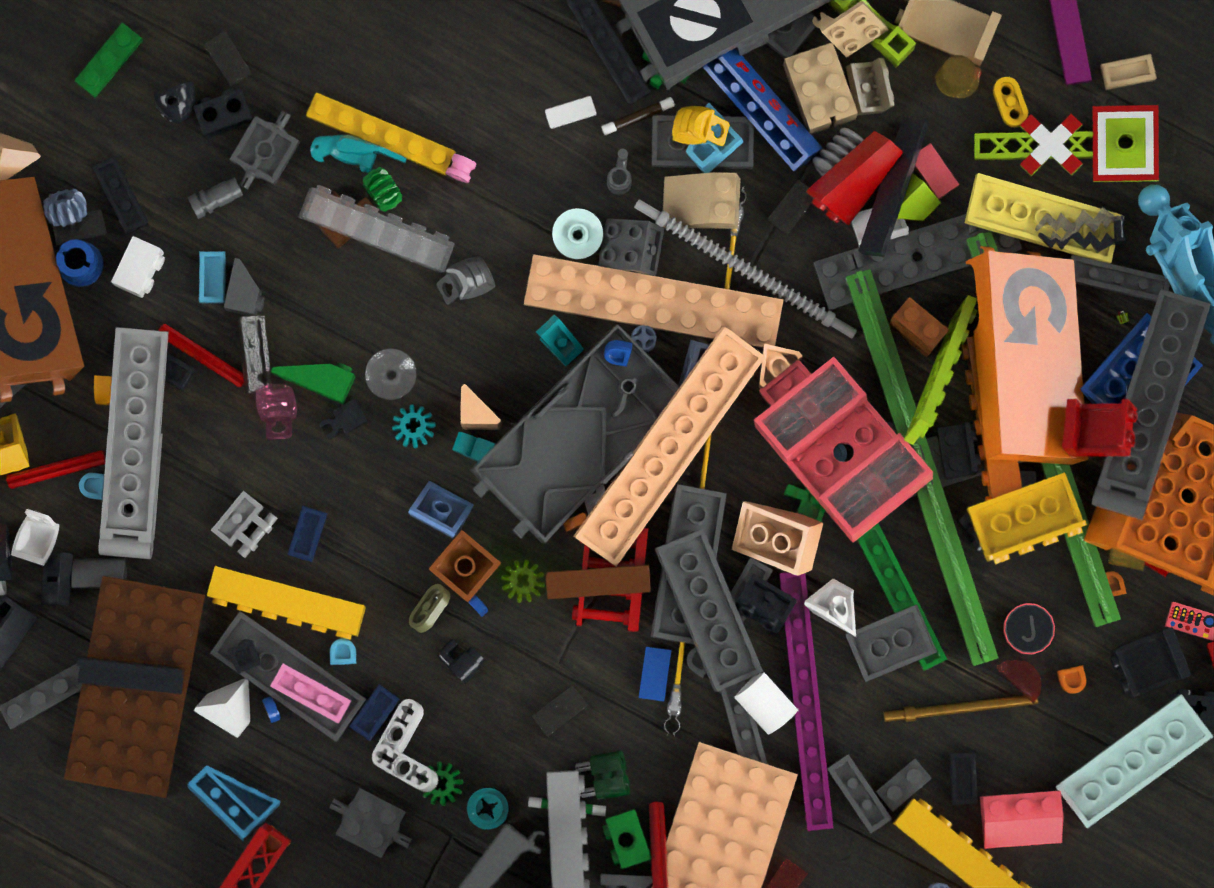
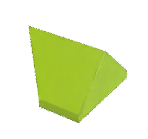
(918, 201)

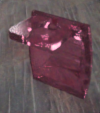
(275, 404)

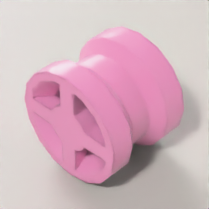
(461, 168)

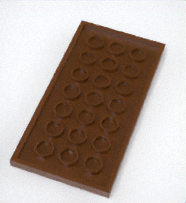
(126, 734)

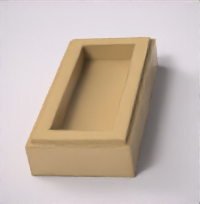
(1128, 72)

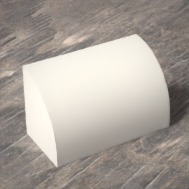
(765, 703)

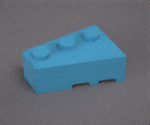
(232, 802)

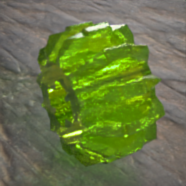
(514, 582)

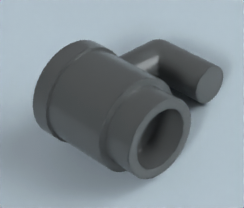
(619, 178)

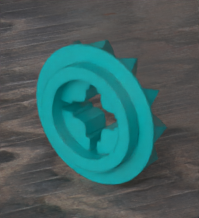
(484, 820)

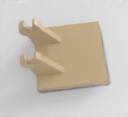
(852, 28)

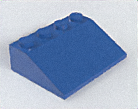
(1113, 377)

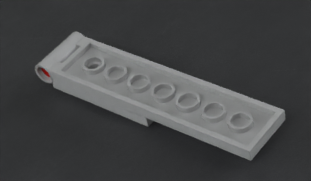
(133, 443)

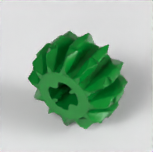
(382, 189)
(450, 784)

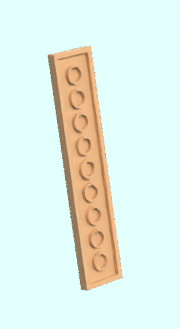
(651, 301)
(669, 446)

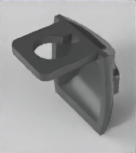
(468, 278)

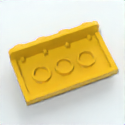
(1026, 518)

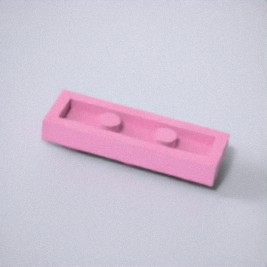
(310, 693)

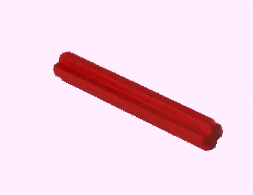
(203, 356)
(56, 469)
(658, 845)

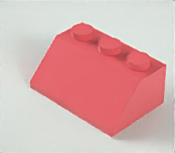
(1021, 819)

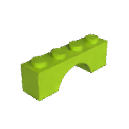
(893, 44)

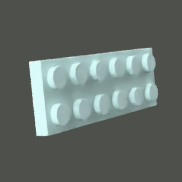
(1134, 761)

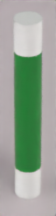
(590, 808)

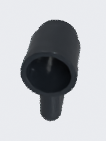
(465, 665)

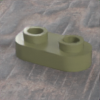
(429, 608)

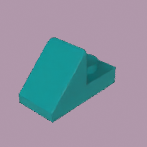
(559, 340)

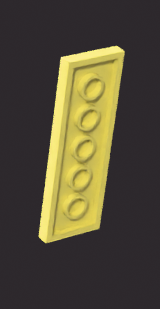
(1019, 209)

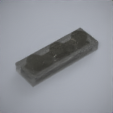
(254, 353)

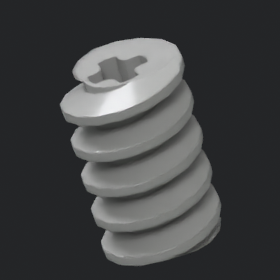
(836, 151)

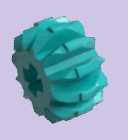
(420, 431)

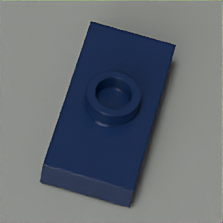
(307, 534)
(374, 712)

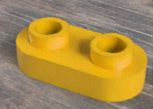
(1010, 102)

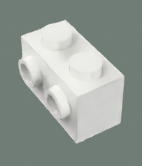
(138, 267)

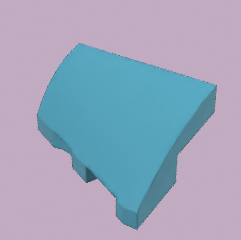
(710, 155)

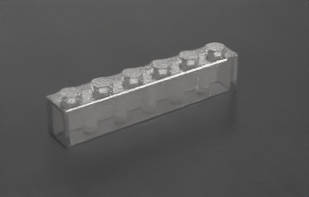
(375, 229)

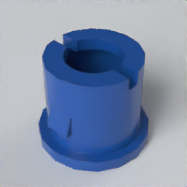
(84, 275)

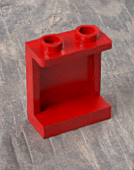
(1099, 429)

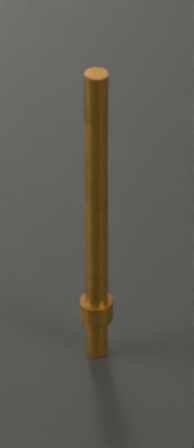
(910, 713)

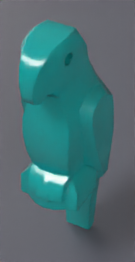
(350, 151)

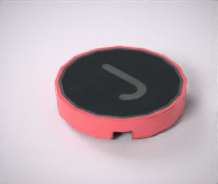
(1029, 628)

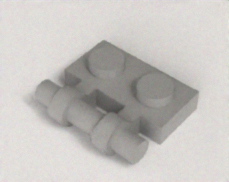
(237, 520)

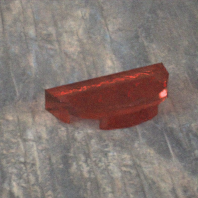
(1023, 677)

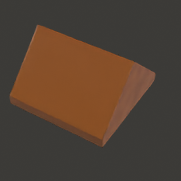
(464, 566)

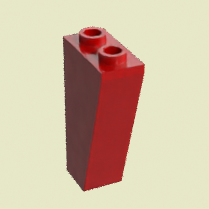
(854, 178)

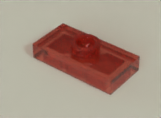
(787, 876)

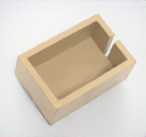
(820, 88)

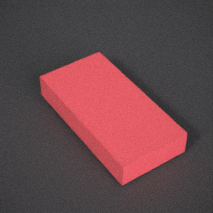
(935, 172)

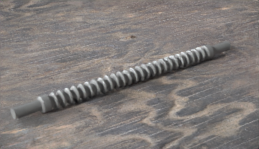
(828, 318)

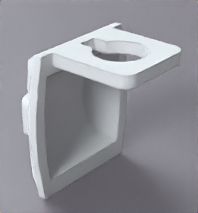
(35, 538)

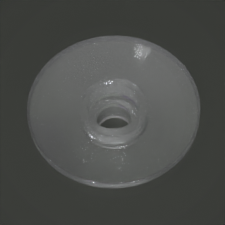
(387, 361)

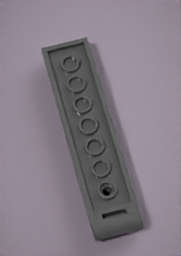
(1156, 395)

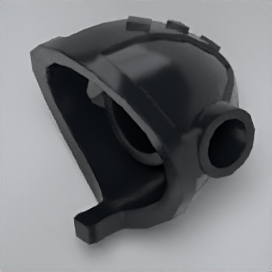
(177, 108)

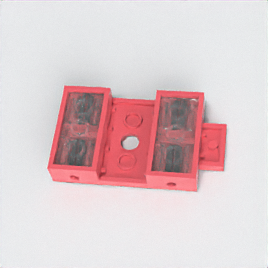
(828, 409)

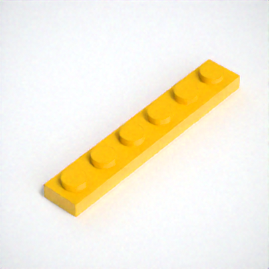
(380, 133)

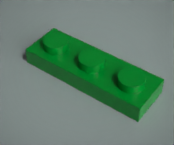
(108, 60)

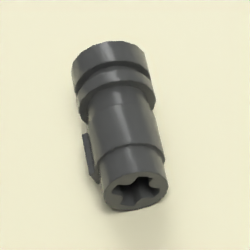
(215, 197)

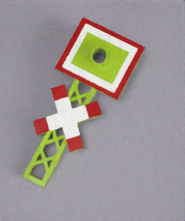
(1109, 160)

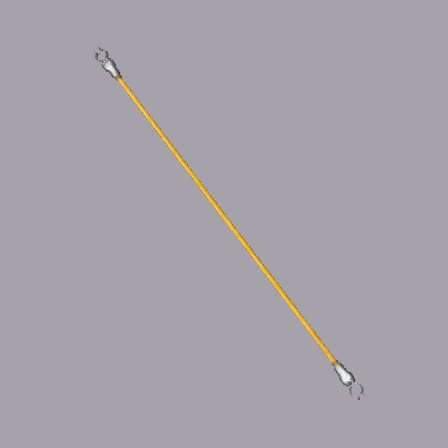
(674, 706)

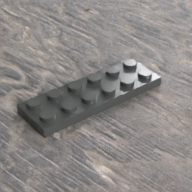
(690, 512)
(708, 610)
(274, 653)

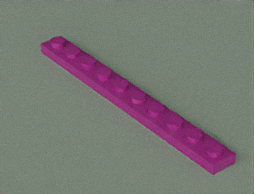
(806, 700)

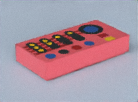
(1191, 621)

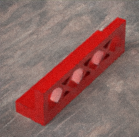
(251, 853)

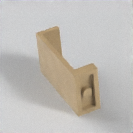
(949, 27)

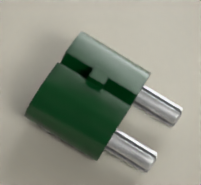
(608, 775)

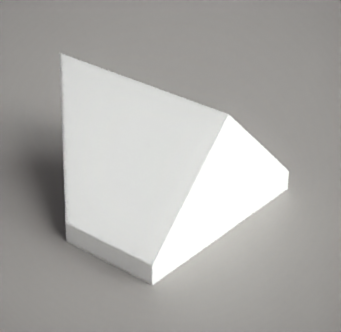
(834, 604)
(228, 707)

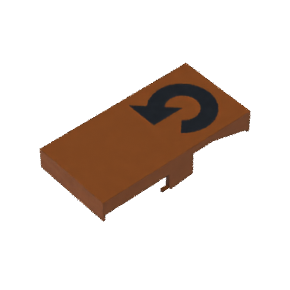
(35, 318)

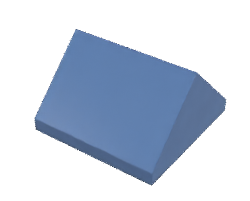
(441, 509)

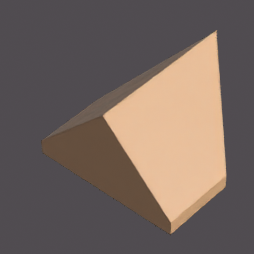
(15, 155)
(776, 362)

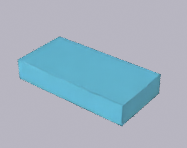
(212, 277)

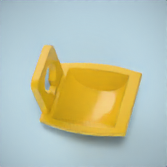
(694, 125)

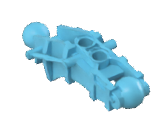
(1181, 248)

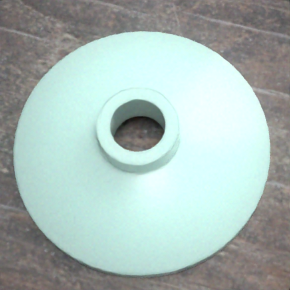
(573, 221)

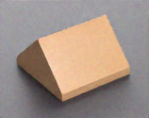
(475, 413)

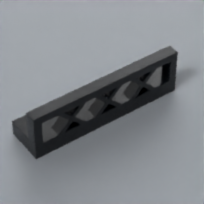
(130, 675)

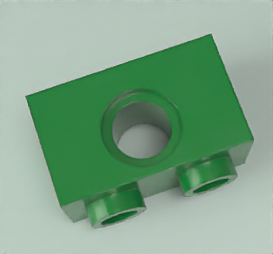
(638, 851)

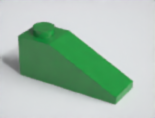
(324, 379)

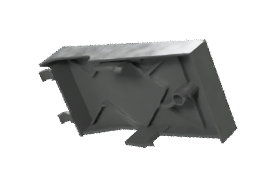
(575, 437)

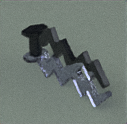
(1072, 230)

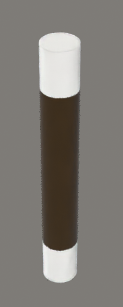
(637, 116)

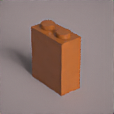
(918, 327)

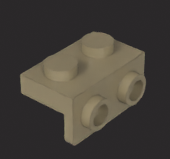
(870, 86)

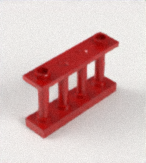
(629, 617)

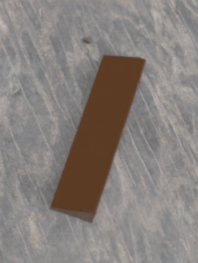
(598, 582)

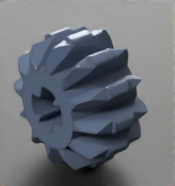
(65, 207)

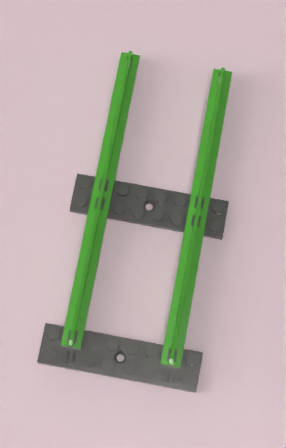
(860, 280)

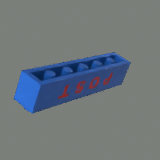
(763, 108)

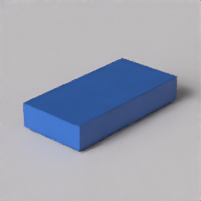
(655, 674)

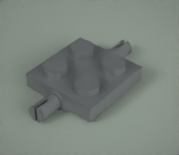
(264, 150)
(370, 823)

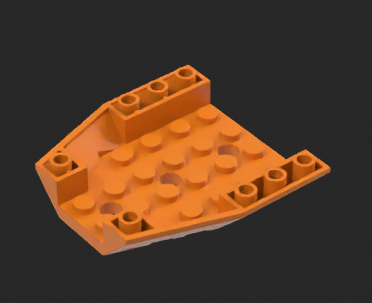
(1167, 513)

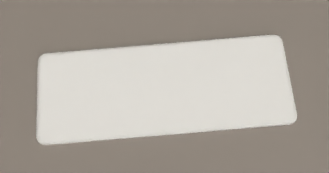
(570, 112)

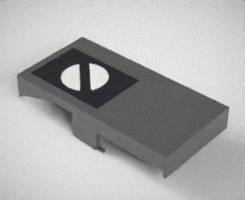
(691, 33)

